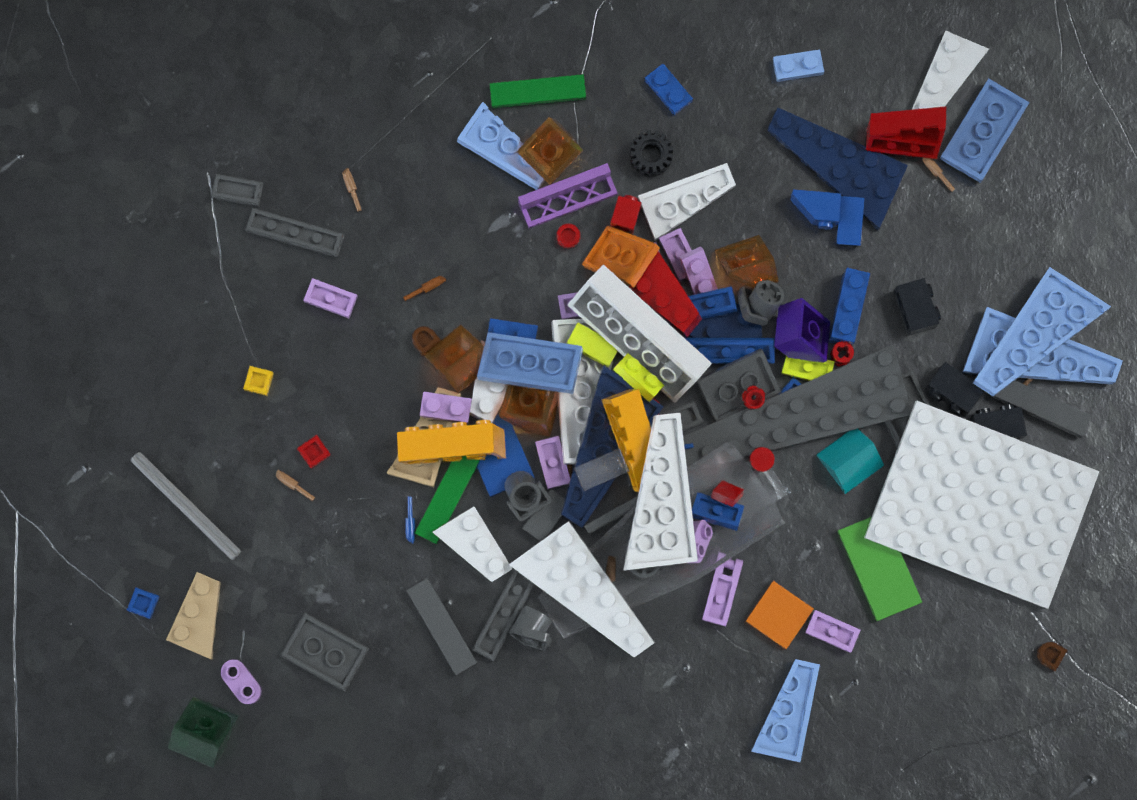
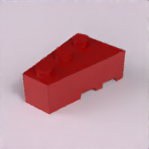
(907, 132)
(666, 296)

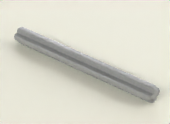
(185, 505)

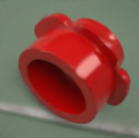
(753, 403)

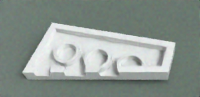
(948, 71)
(680, 200)

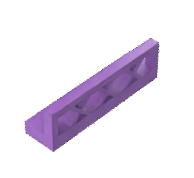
(565, 187)

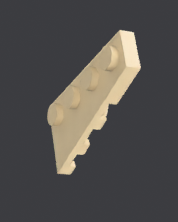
(426, 472)

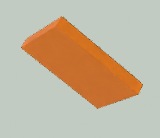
(622, 254)

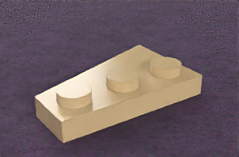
(196, 619)

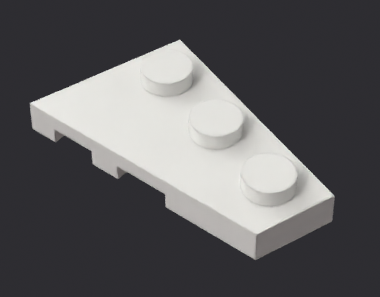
(487, 398)
(474, 543)

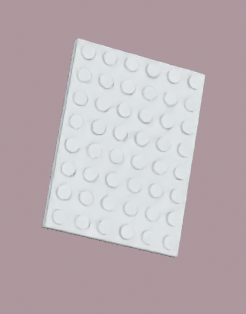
(981, 504)

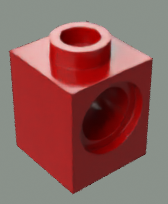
(626, 213)

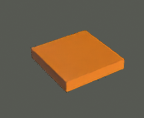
(779, 615)

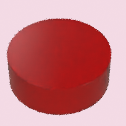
(568, 236)
(761, 459)

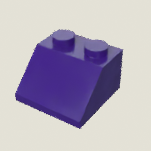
(802, 332)

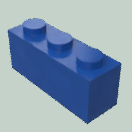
(849, 306)

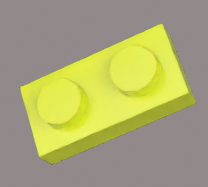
(806, 369)
(638, 377)

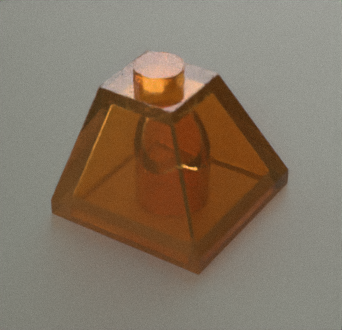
(550, 150)
(748, 261)
(457, 358)
(530, 409)

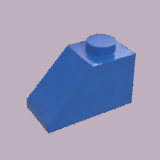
(818, 207)

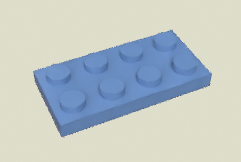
(984, 130)
(530, 363)

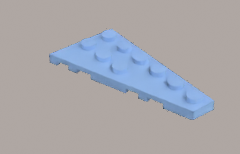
(1045, 322)

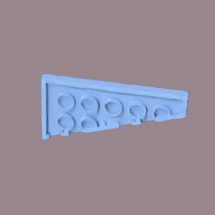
(1067, 363)

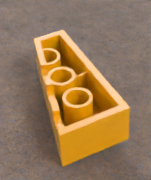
(630, 430)
(451, 443)

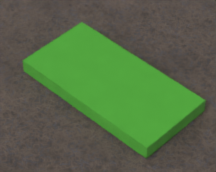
(879, 572)

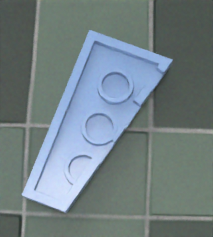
(496, 143)
(788, 719)

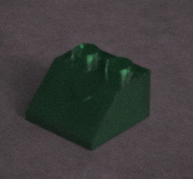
(202, 732)

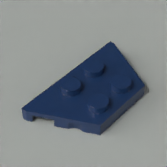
(726, 326)

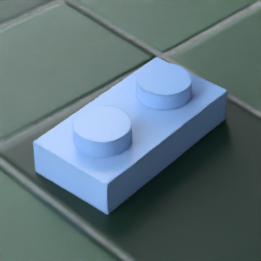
(798, 65)

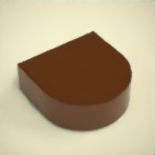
(424, 339)
(1051, 655)

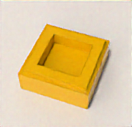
(258, 380)

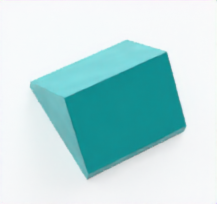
(851, 459)

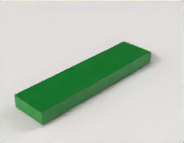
(537, 91)
(446, 497)

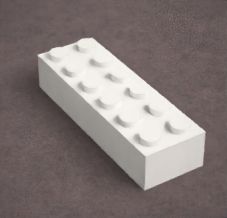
(638, 330)

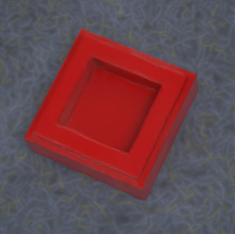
(314, 451)
(727, 493)

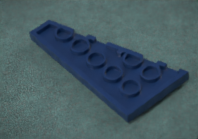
(841, 163)
(595, 442)

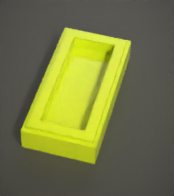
(593, 344)

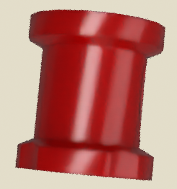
(847, 347)

